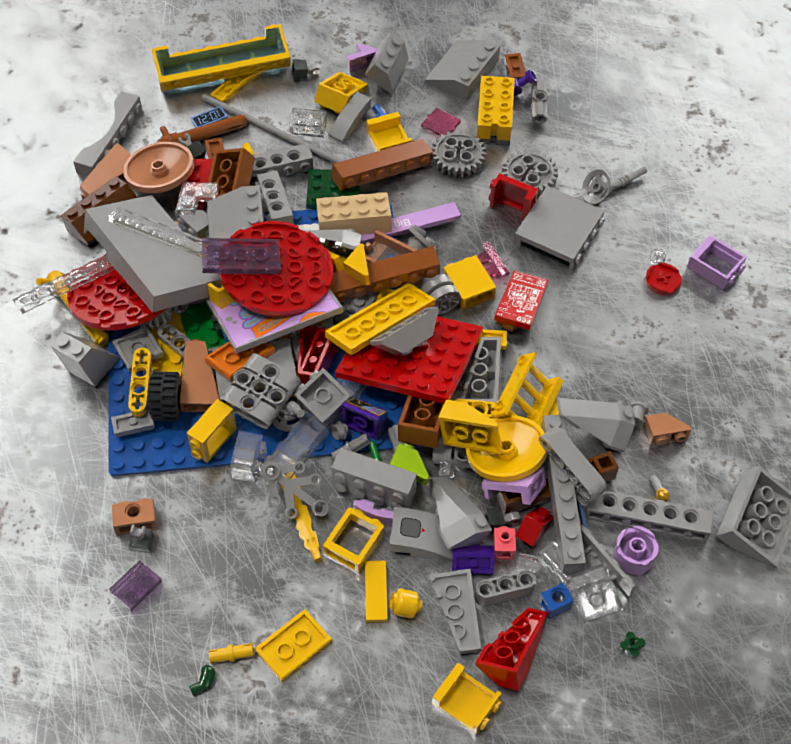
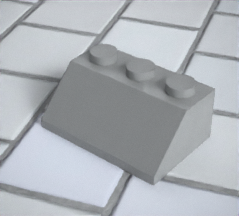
(388, 62)

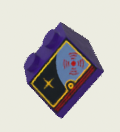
(364, 417)

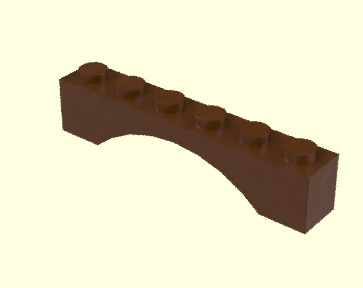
(512, 502)

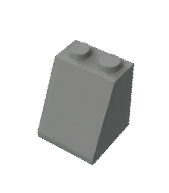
(84, 357)

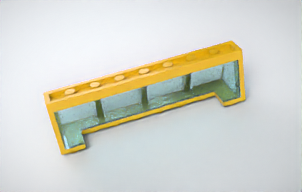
(221, 61)

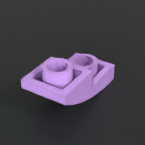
(367, 507)

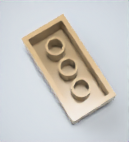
(358, 212)

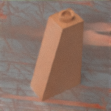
(107, 169)
(198, 382)

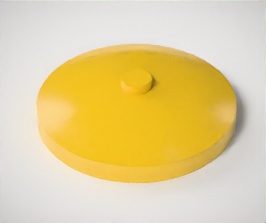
(520, 451)

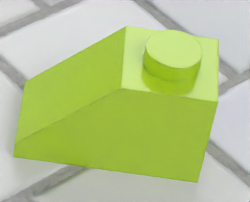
(410, 460)

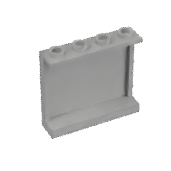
(560, 225)

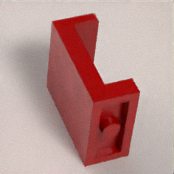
(512, 194)

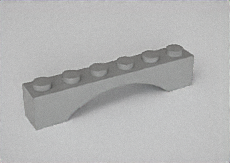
(126, 109)

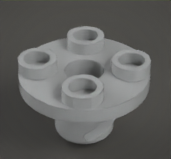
(419, 241)

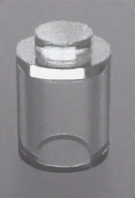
(532, 563)

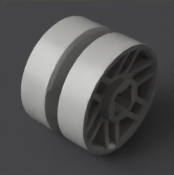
(443, 291)

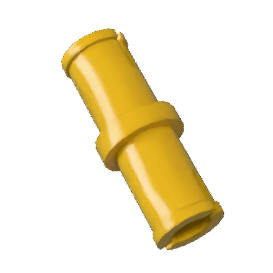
(231, 653)

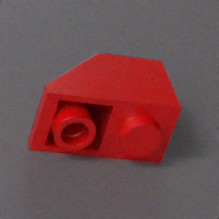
(534, 525)

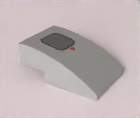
(418, 534)

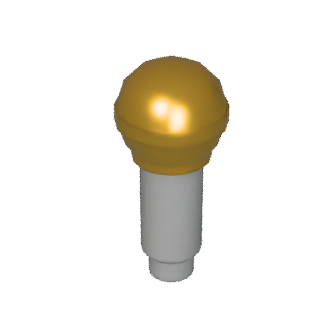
(661, 493)

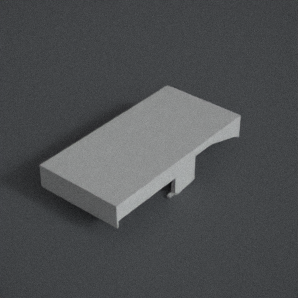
(153, 269)

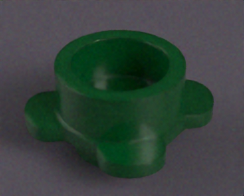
(628, 648)

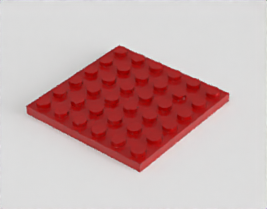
(426, 372)

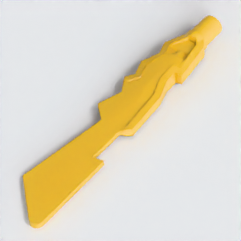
(304, 526)

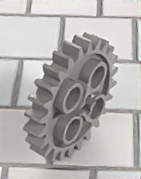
(471, 153)
(531, 169)

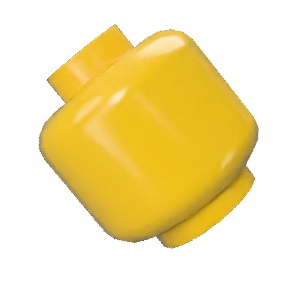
(405, 603)

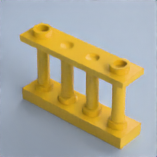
(543, 399)

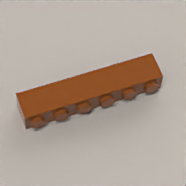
(381, 164)
(388, 273)

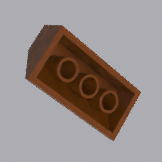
(112, 192)

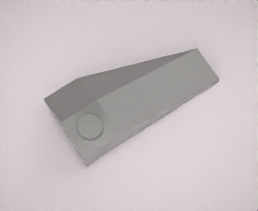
(338, 240)
(605, 420)
(459, 518)

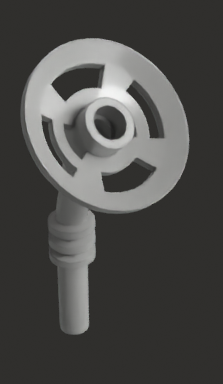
(600, 187)
(289, 413)

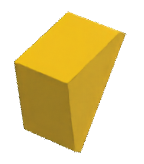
(356, 265)

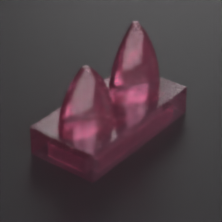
(497, 266)

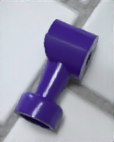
(529, 77)

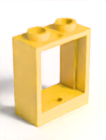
(211, 431)
(346, 557)

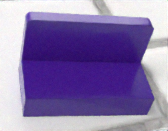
(476, 557)

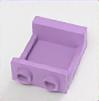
(528, 486)

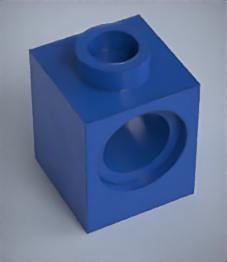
(552, 607)

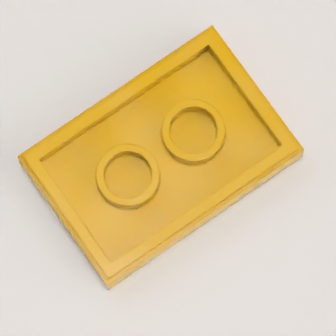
(293, 645)

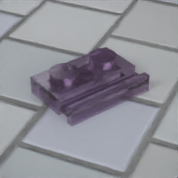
(135, 585)

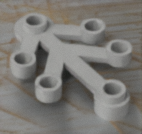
(291, 487)

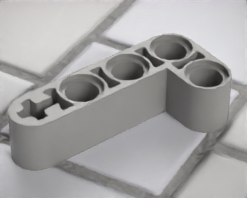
(574, 465)

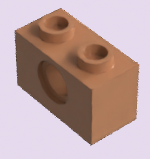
(122, 515)

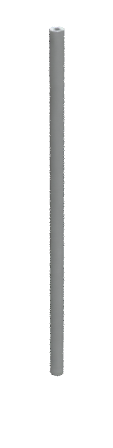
(272, 129)

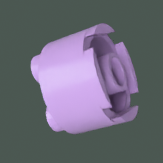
(636, 550)

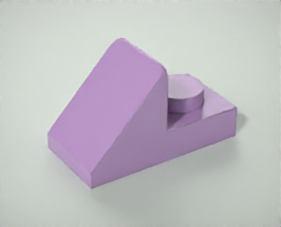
(362, 57)

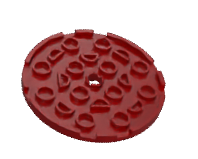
(303, 275)
(106, 306)

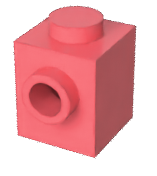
(504, 543)

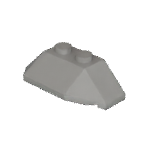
(409, 333)

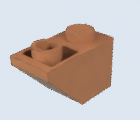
(664, 429)

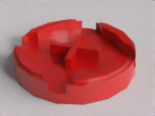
(663, 279)

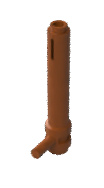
(206, 131)

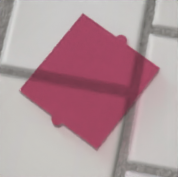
(440, 122)

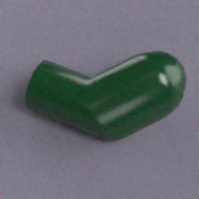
(205, 681)

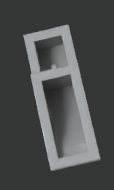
(350, 117)

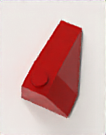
(511, 654)

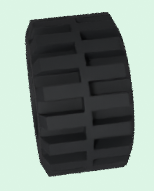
(164, 396)

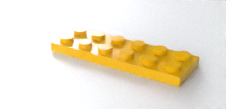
(378, 318)

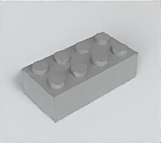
(373, 480)

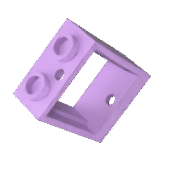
(722, 251)

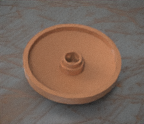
(158, 167)

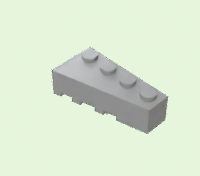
(485, 373)

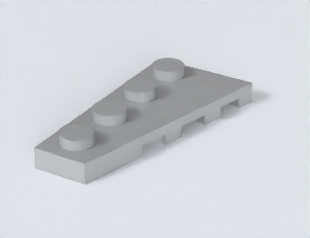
(459, 606)

